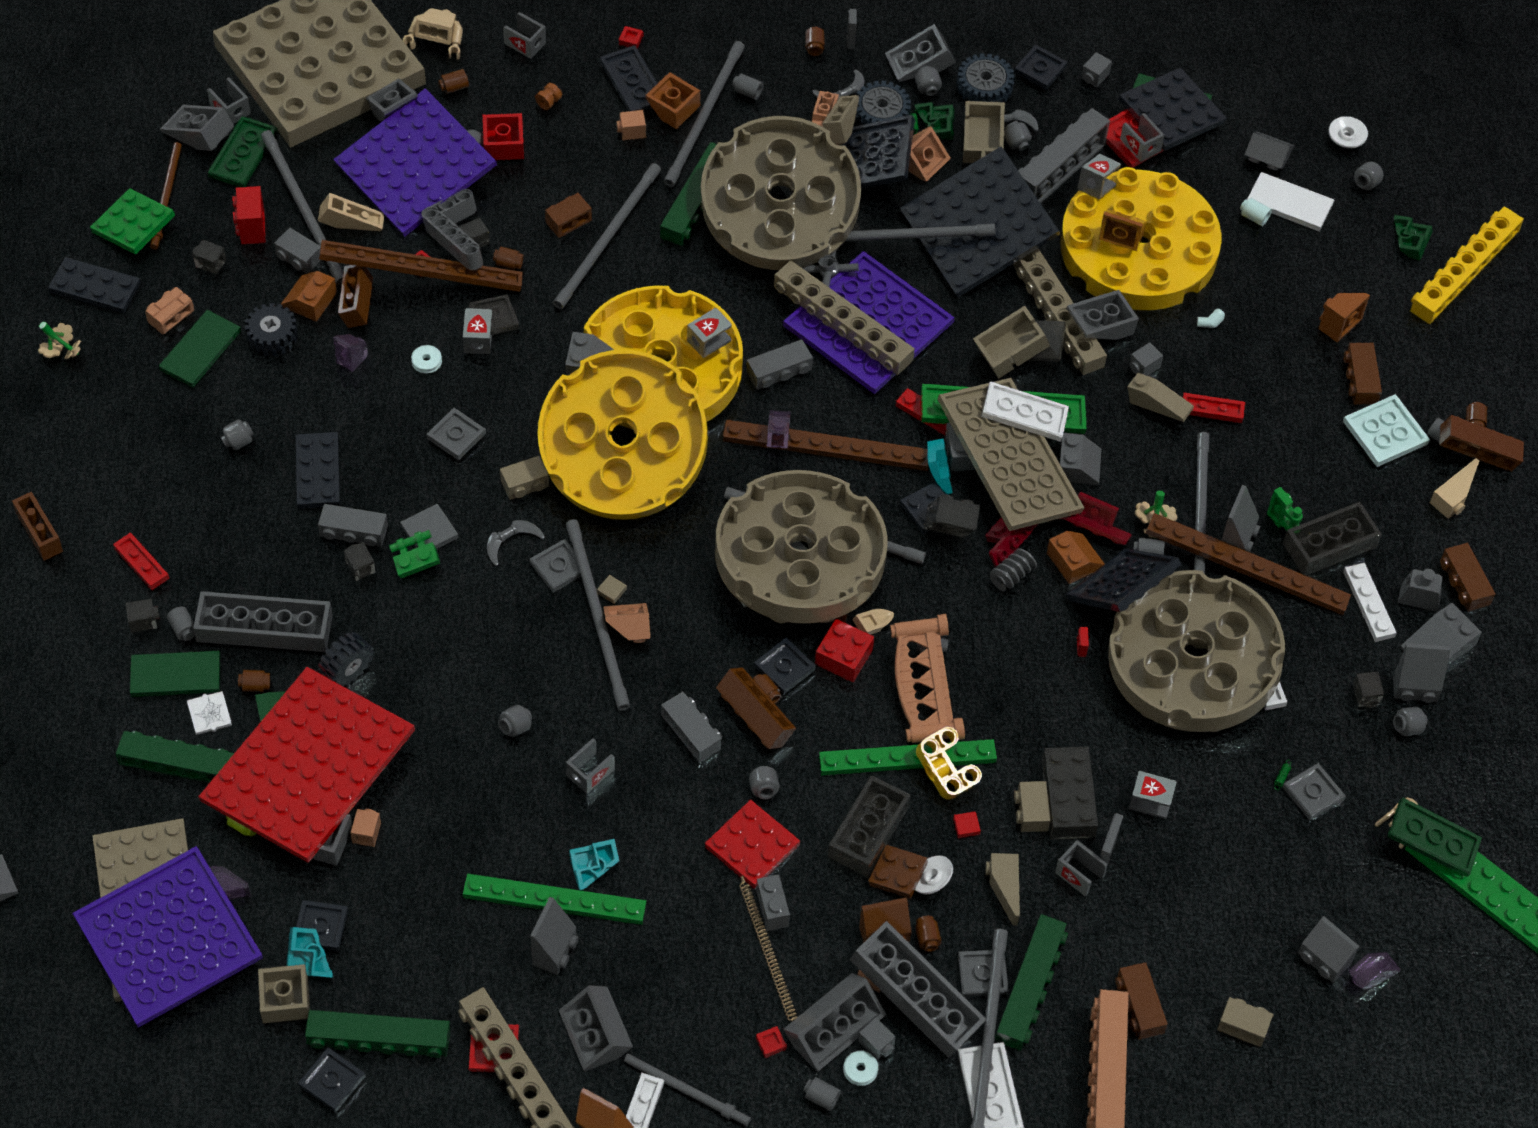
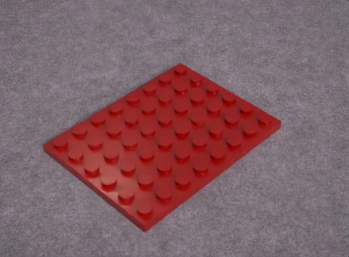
(307, 764)

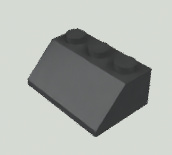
(595, 1027)

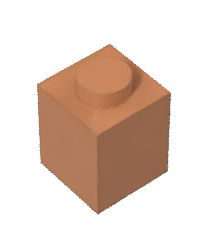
(632, 125)
(365, 827)

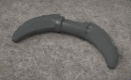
(851, 89)
(1022, 116)
(517, 526)

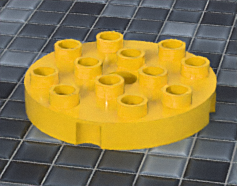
(1180, 232)
(656, 323)
(633, 477)

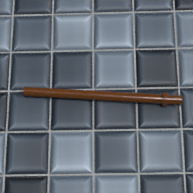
(167, 188)

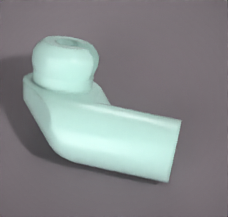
(1211, 321)

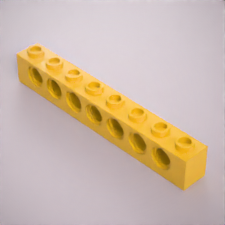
(1466, 265)

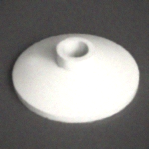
(1348, 132)
(935, 875)

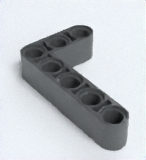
(440, 224)

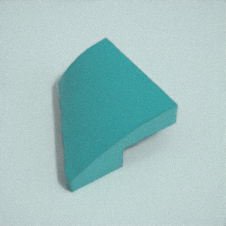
(939, 464)
(593, 861)
(306, 949)

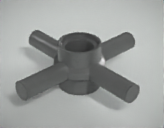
(829, 267)

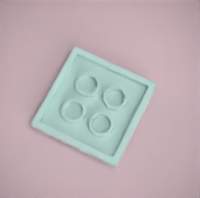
(1386, 430)

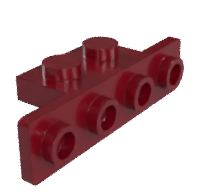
(1099, 519)
(1006, 540)

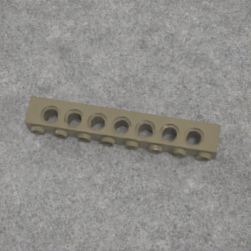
(1053, 301)
(844, 317)
(481, 1004)

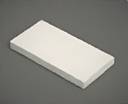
(1292, 201)
(1025, 411)
(1002, 1103)

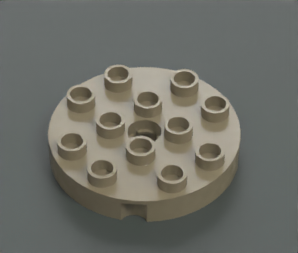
(772, 230)
(792, 584)
(1191, 690)

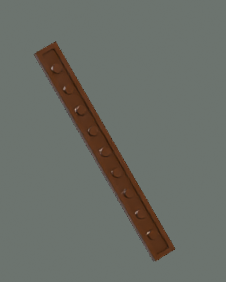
(419, 265)
(831, 446)
(1248, 564)

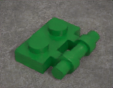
(1282, 512)
(417, 559)

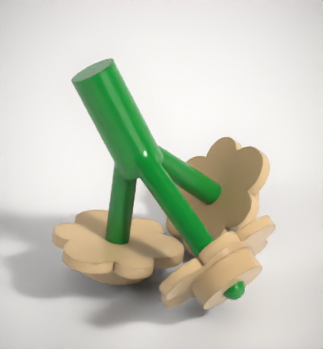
(60, 335)
(1145, 512)

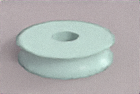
(426, 351)
(858, 1077)

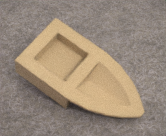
(873, 620)

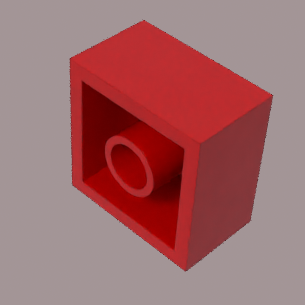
(503, 136)
(249, 215)
(844, 650)

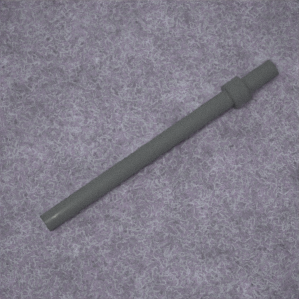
(726, 1110)

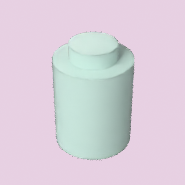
(1255, 211)

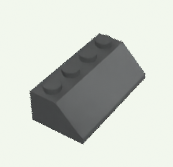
(834, 1021)

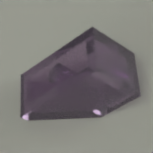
(350, 351)
(778, 429)
(231, 884)
(1373, 970)

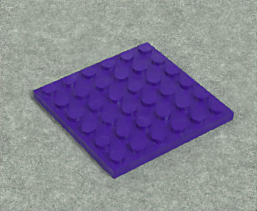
(414, 161)
(885, 300)
(167, 936)

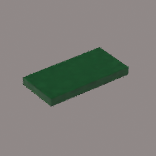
(241, 152)
(199, 348)
(175, 673)
(1434, 837)

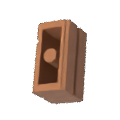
(169, 310)

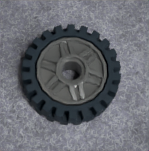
(985, 79)
(881, 103)

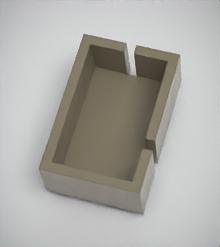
(982, 129)
(1011, 342)

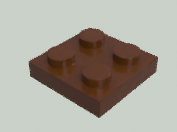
(898, 871)

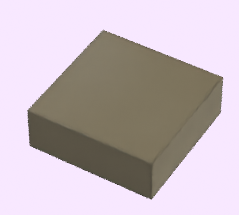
(611, 589)

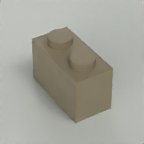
(524, 477)
(1033, 806)
(1245, 1021)

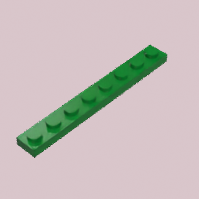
(902, 757)
(570, 900)

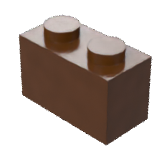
(568, 215)

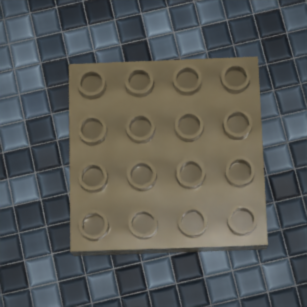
(316, 61)

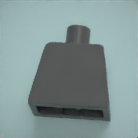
(1421, 590)

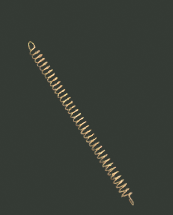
(773, 956)

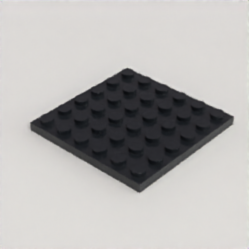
(981, 194)

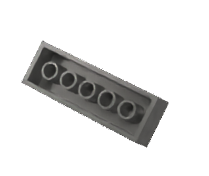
(1066, 154)
(263, 621)
(917, 989)

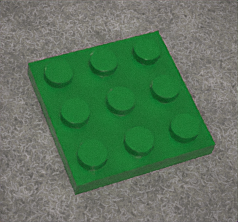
(132, 221)

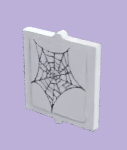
(209, 713)

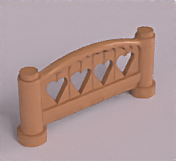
(927, 634)

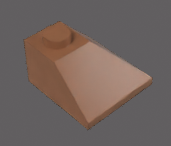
(927, 154)
(629, 620)

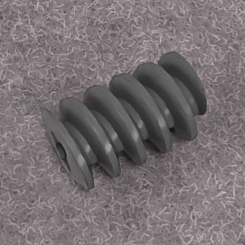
(1012, 569)

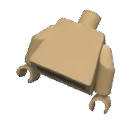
(437, 27)

